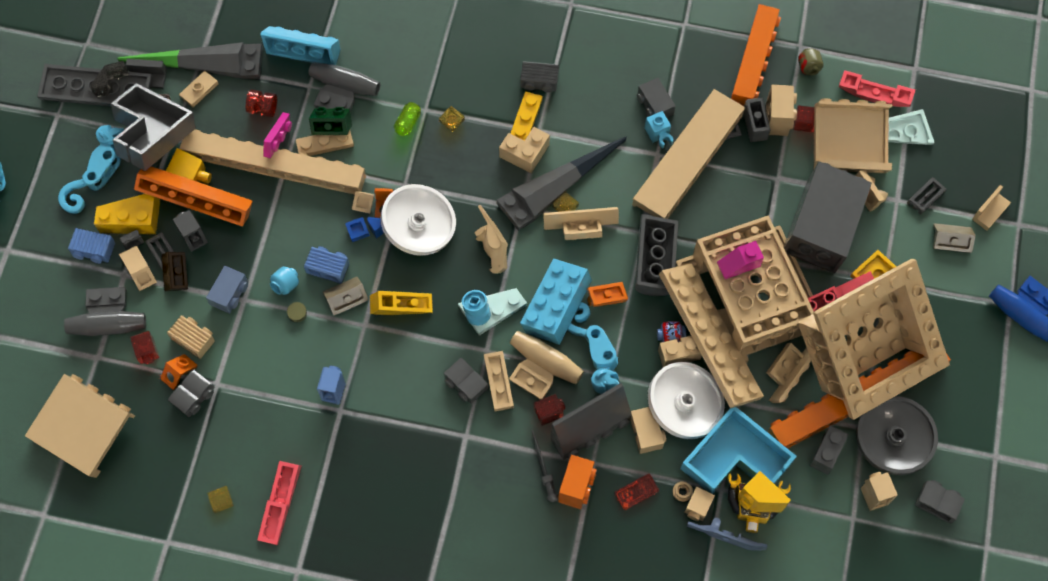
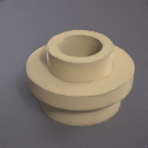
(682, 485)

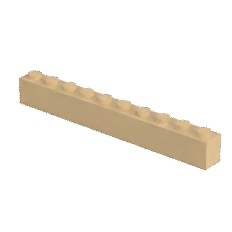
(282, 164)

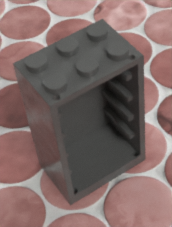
(827, 217)

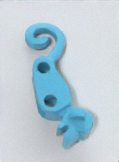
(98, 168)
(600, 349)

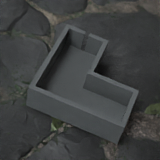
(152, 126)

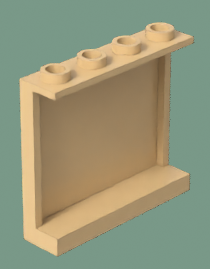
(852, 135)
(79, 424)

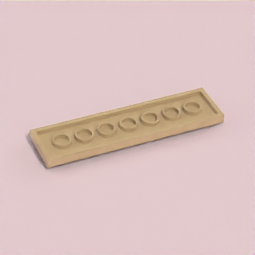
(711, 335)

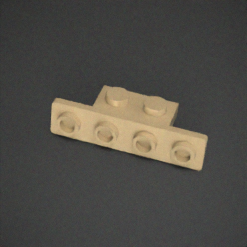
(581, 223)
(787, 370)

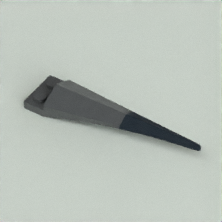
(532, 198)

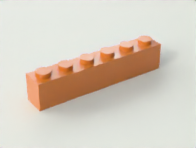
(755, 54)
(193, 195)

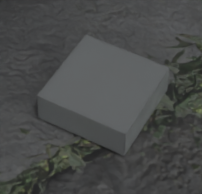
(132, 239)

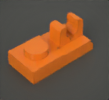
(607, 294)

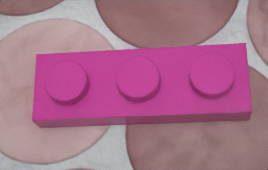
(277, 135)

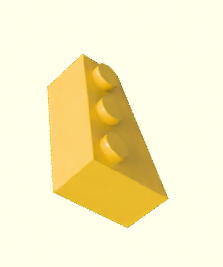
(128, 215)

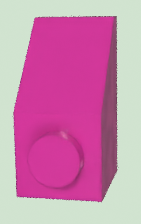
(741, 260)

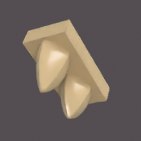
(875, 196)

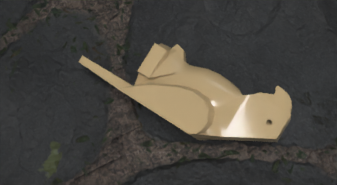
(493, 243)

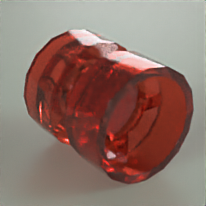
(262, 103)

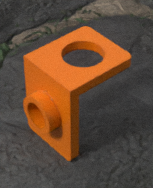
(381, 196)
(177, 367)

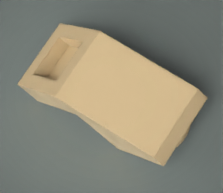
(137, 268)

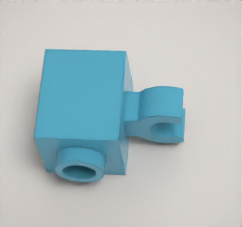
(658, 128)

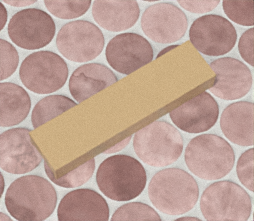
(689, 155)

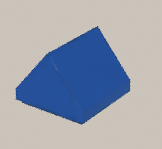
(375, 226)

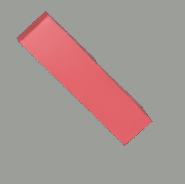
(279, 502)

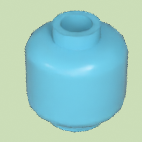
(284, 280)

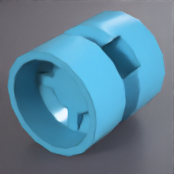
(476, 307)

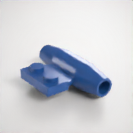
(1027, 307)

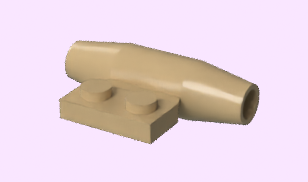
(541, 365)

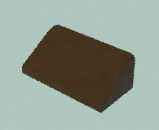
(174, 271)

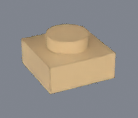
(363, 202)

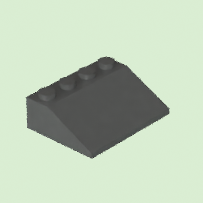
(591, 422)

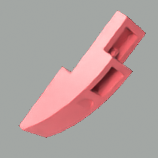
(831, 294)

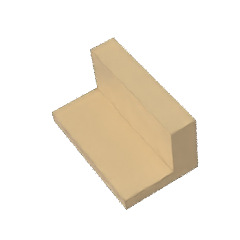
(991, 209)

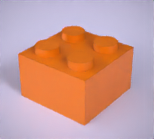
(577, 478)

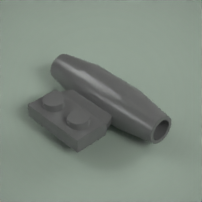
(341, 85)
(105, 315)

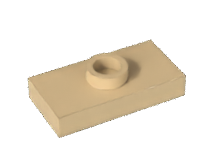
(198, 89)

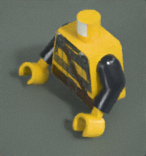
(752, 518)

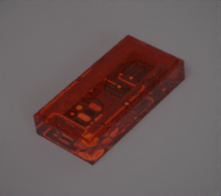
(636, 491)

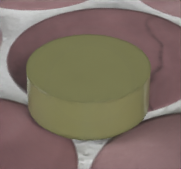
(296, 312)

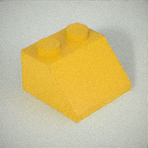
(762, 495)

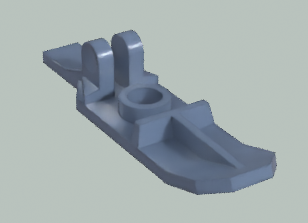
(712, 530)

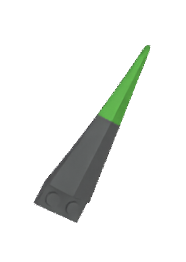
(231, 60)

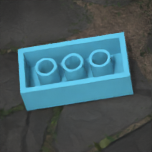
(556, 301)

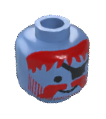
(671, 331)

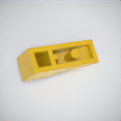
(400, 303)

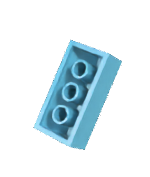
(300, 45)

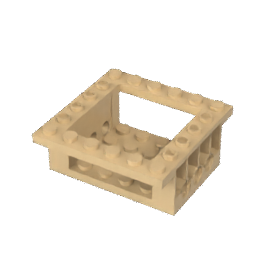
(755, 321)
(904, 322)

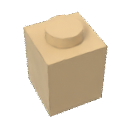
(699, 504)

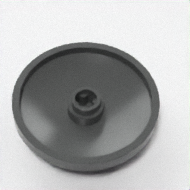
(897, 436)

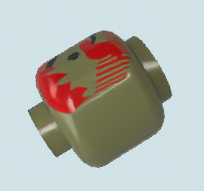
(810, 61)

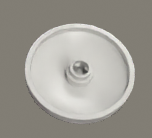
(418, 219)
(685, 400)

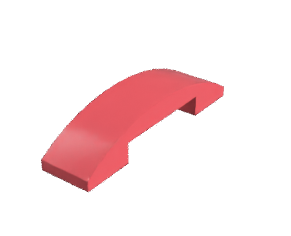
(875, 92)

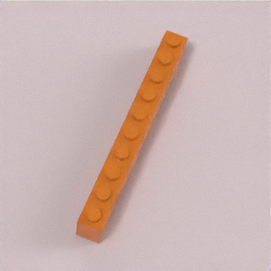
(831, 409)

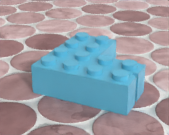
(738, 443)

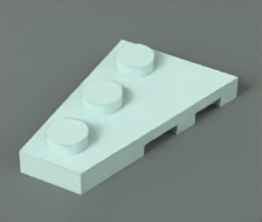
(501, 306)

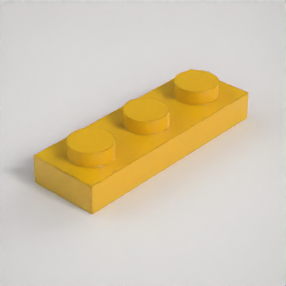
(526, 115)

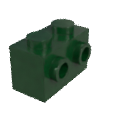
(330, 121)

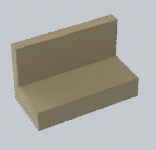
(953, 238)
(345, 295)

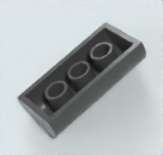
(655, 253)

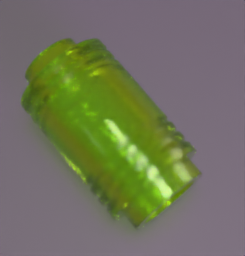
(407, 119)

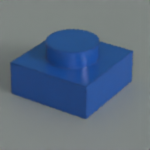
(357, 229)

